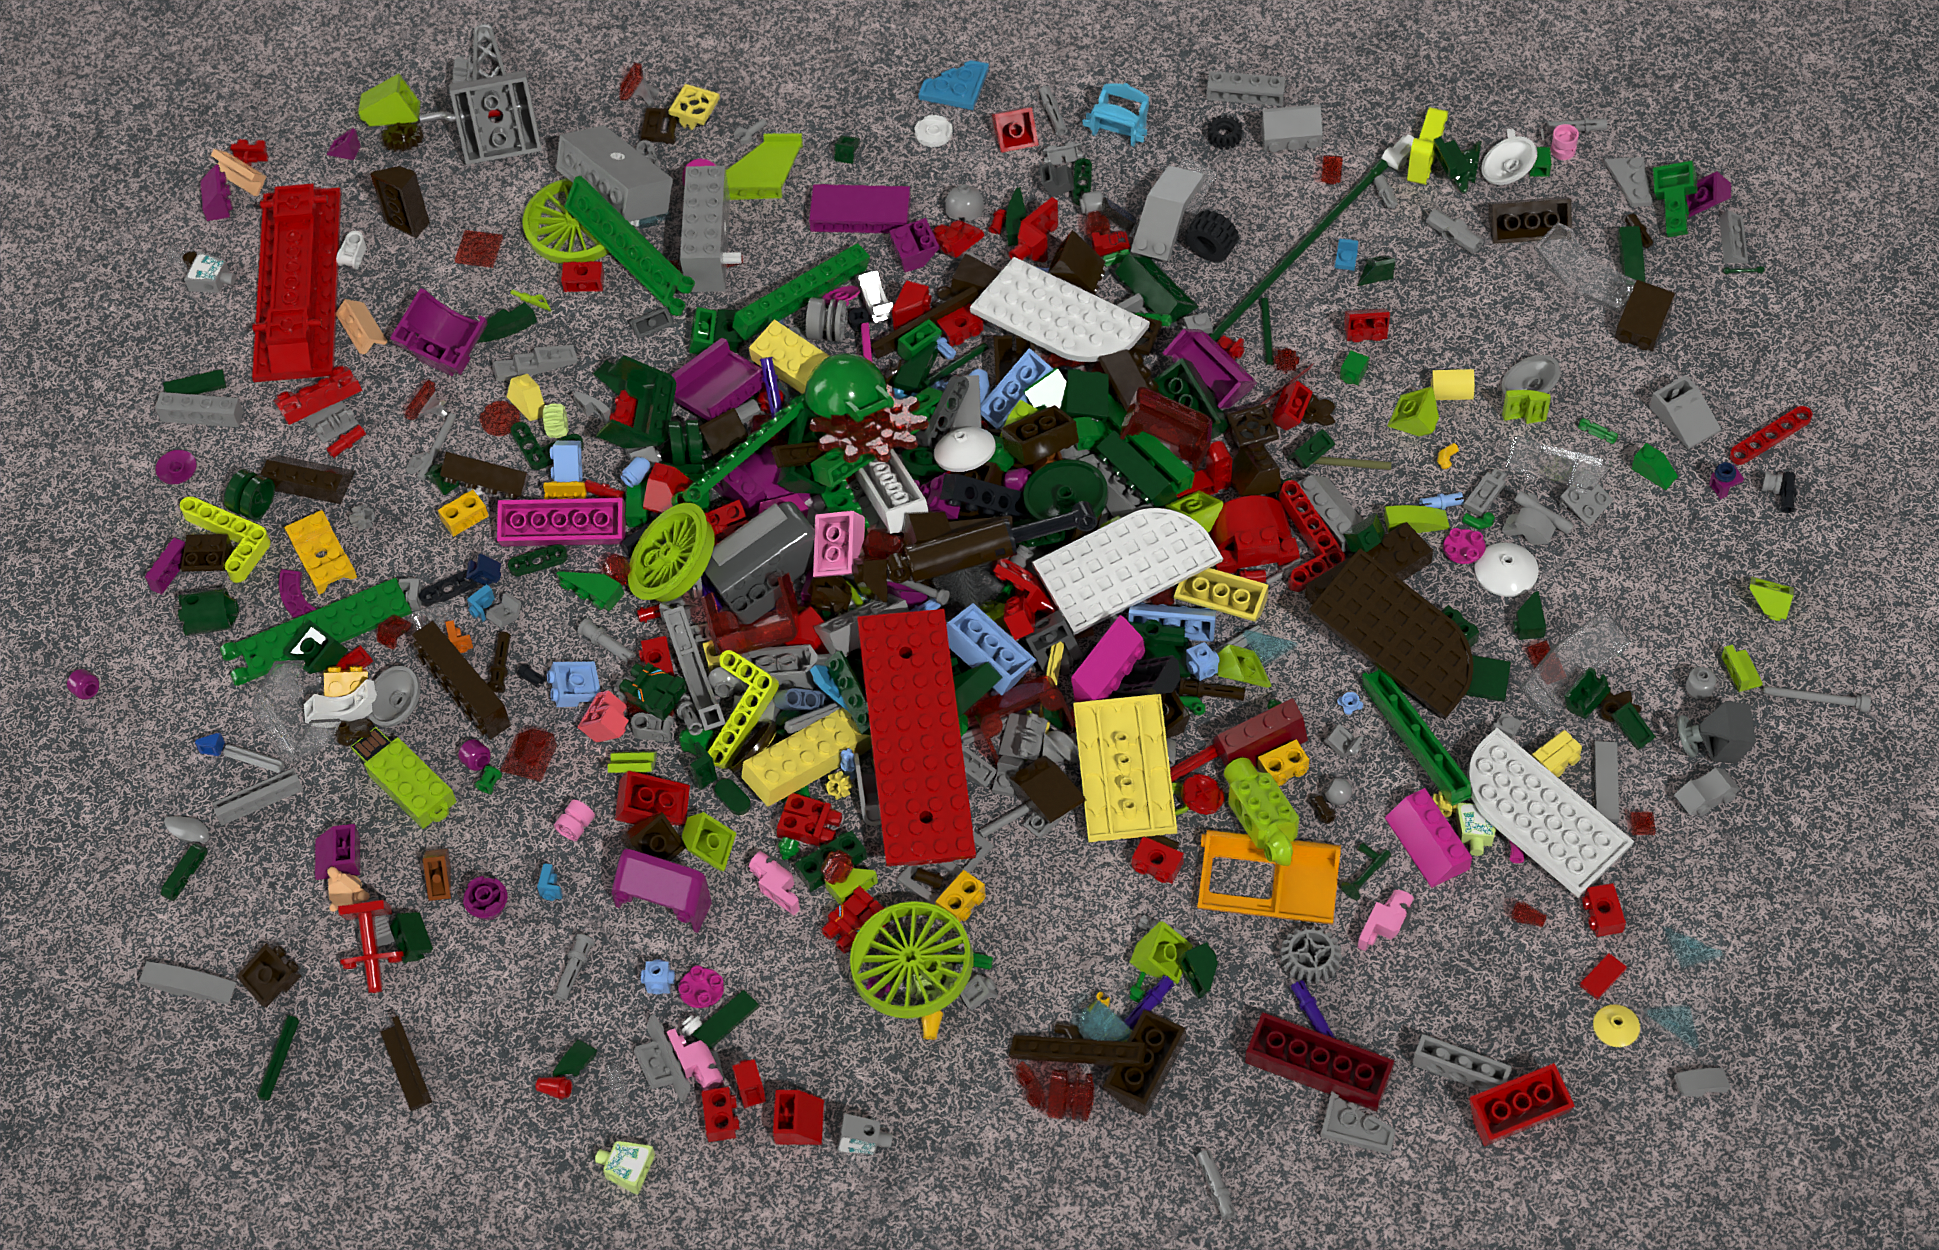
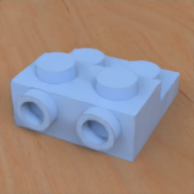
(573, 683)

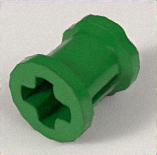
(488, 780)

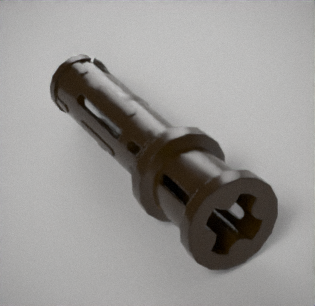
(499, 670)
(1201, 689)

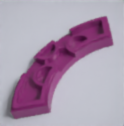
(292, 594)

